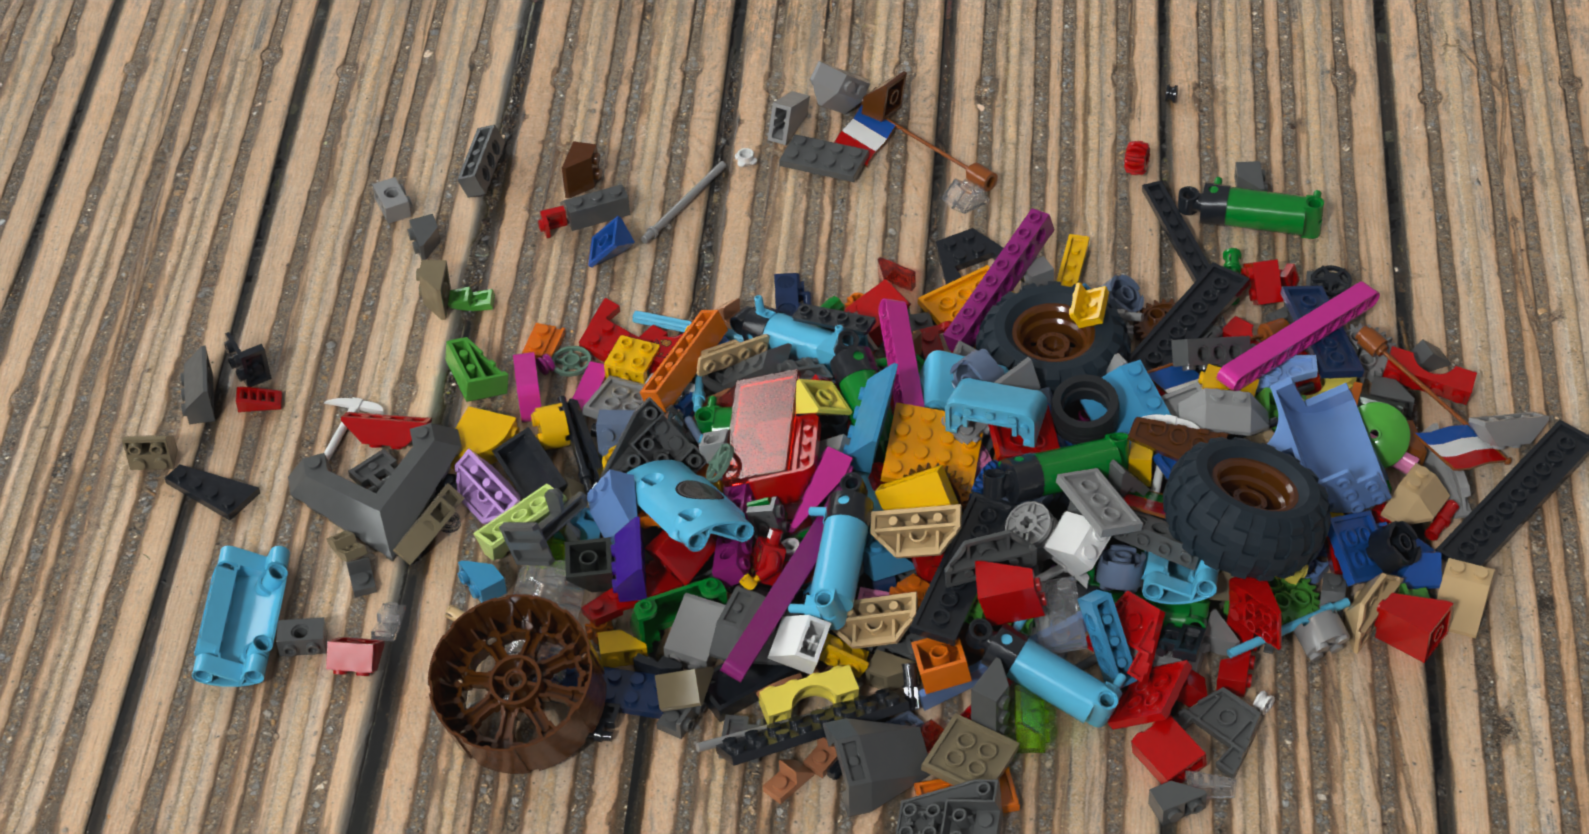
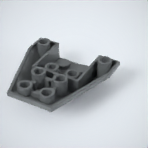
(652, 438)
(735, 619)
(875, 761)
(958, 809)

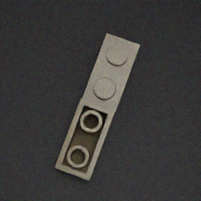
(428, 524)

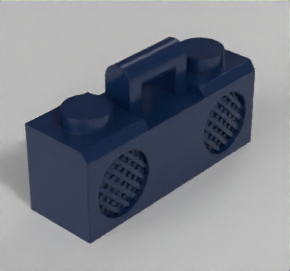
(790, 292)

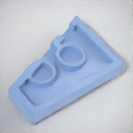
(1298, 367)

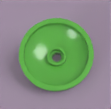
(1392, 429)

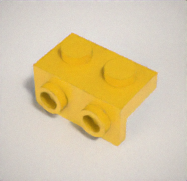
(1088, 305)

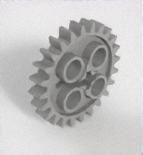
(1372, 365)

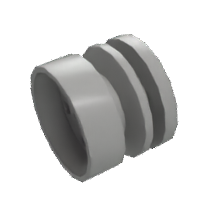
(1034, 524)

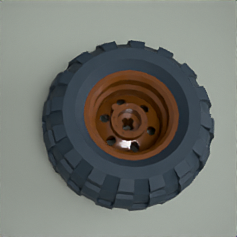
(1040, 327)
(1246, 508)

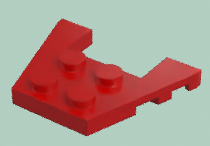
(603, 334)
(1142, 629)

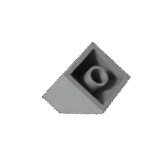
(693, 632)

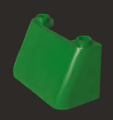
(661, 610)

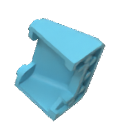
(936, 378)
(998, 406)

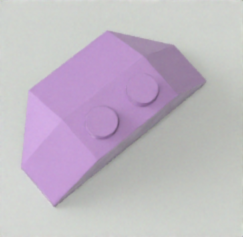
(484, 488)

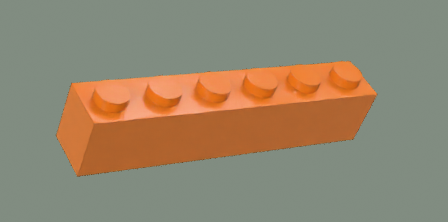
(682, 361)

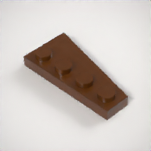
(1168, 438)

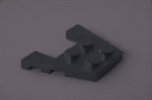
(964, 251)

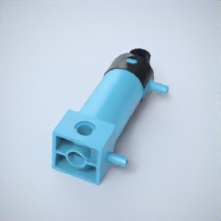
(805, 338)

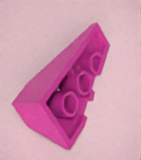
(829, 471)

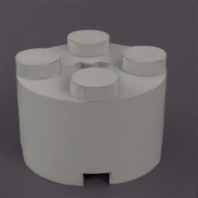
(1322, 634)

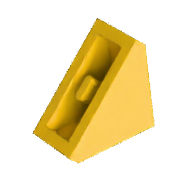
(1141, 463)

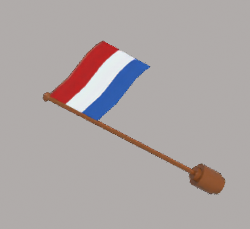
(1454, 445)

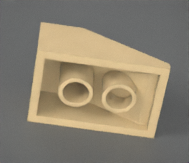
(1469, 590)

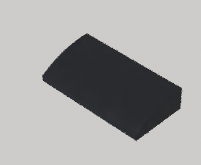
(528, 464)
(730, 696)

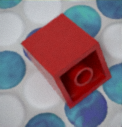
(678, 558)
(1008, 592)
(1413, 623)

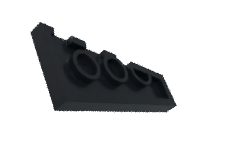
(213, 491)

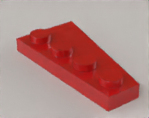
(608, 606)

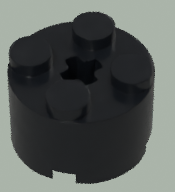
(1393, 547)

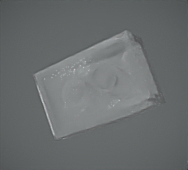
(1063, 624)

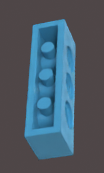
(1106, 635)

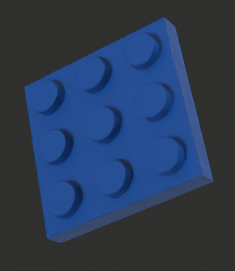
(1349, 539)

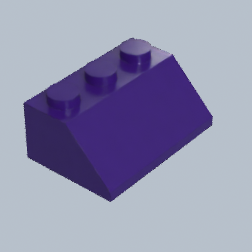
(629, 563)

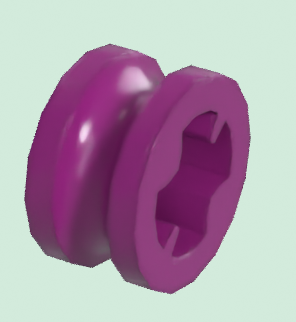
(545, 364)

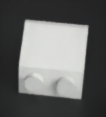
(1075, 543)

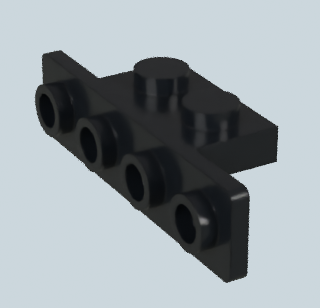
(830, 318)

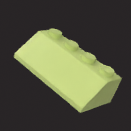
(531, 509)

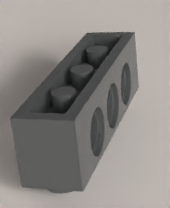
(481, 161)
(1208, 351)

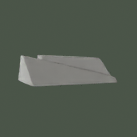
(1453, 481)

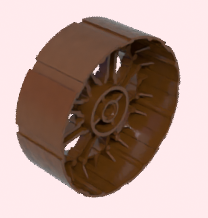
(467, 646)

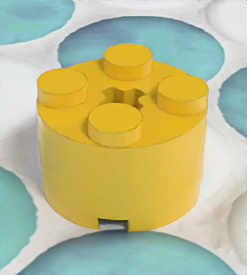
(551, 426)

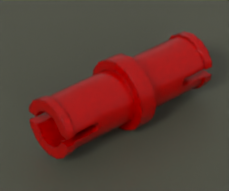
(1441, 520)

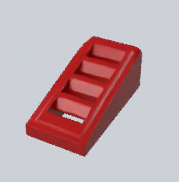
(250, 399)

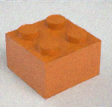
(940, 664)

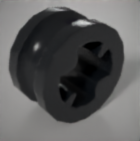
(1171, 93)

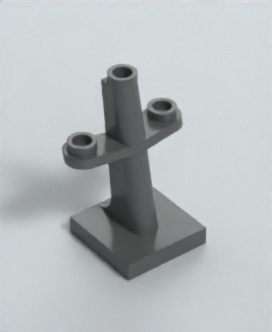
(529, 539)

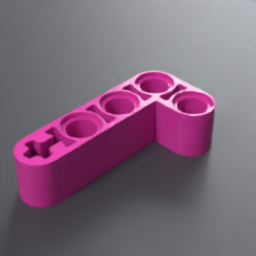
(527, 384)

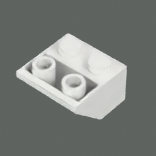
(799, 642)

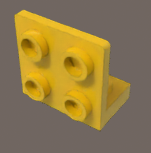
(630, 359)

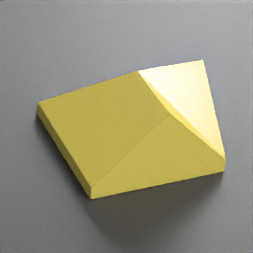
(819, 398)

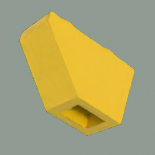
(619, 648)

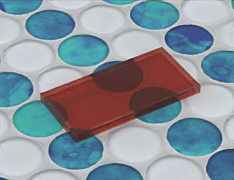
(762, 426)

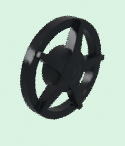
(1332, 280)

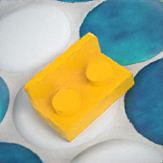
(838, 653)

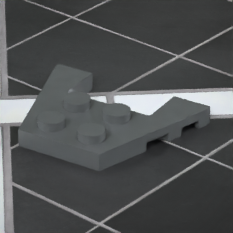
(1228, 721)

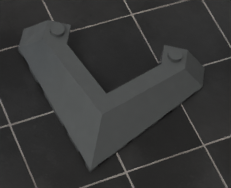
(382, 516)

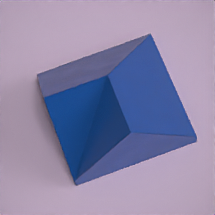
(609, 242)
(1426, 571)

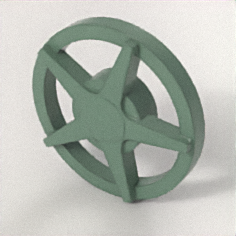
(571, 361)
(719, 462)

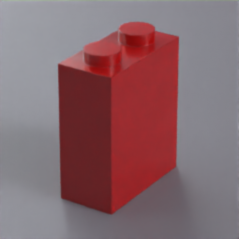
(1168, 751)

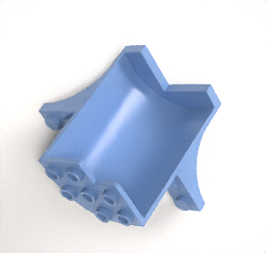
(1331, 442)

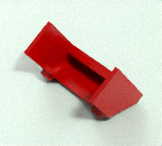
(792, 484)

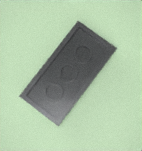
(824, 158)

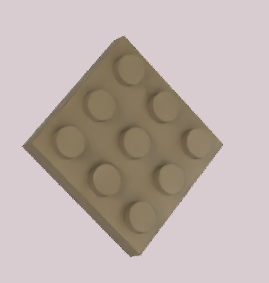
(969, 753)

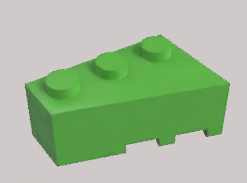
(473, 371)

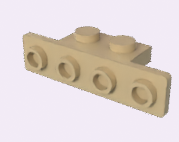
(730, 354)

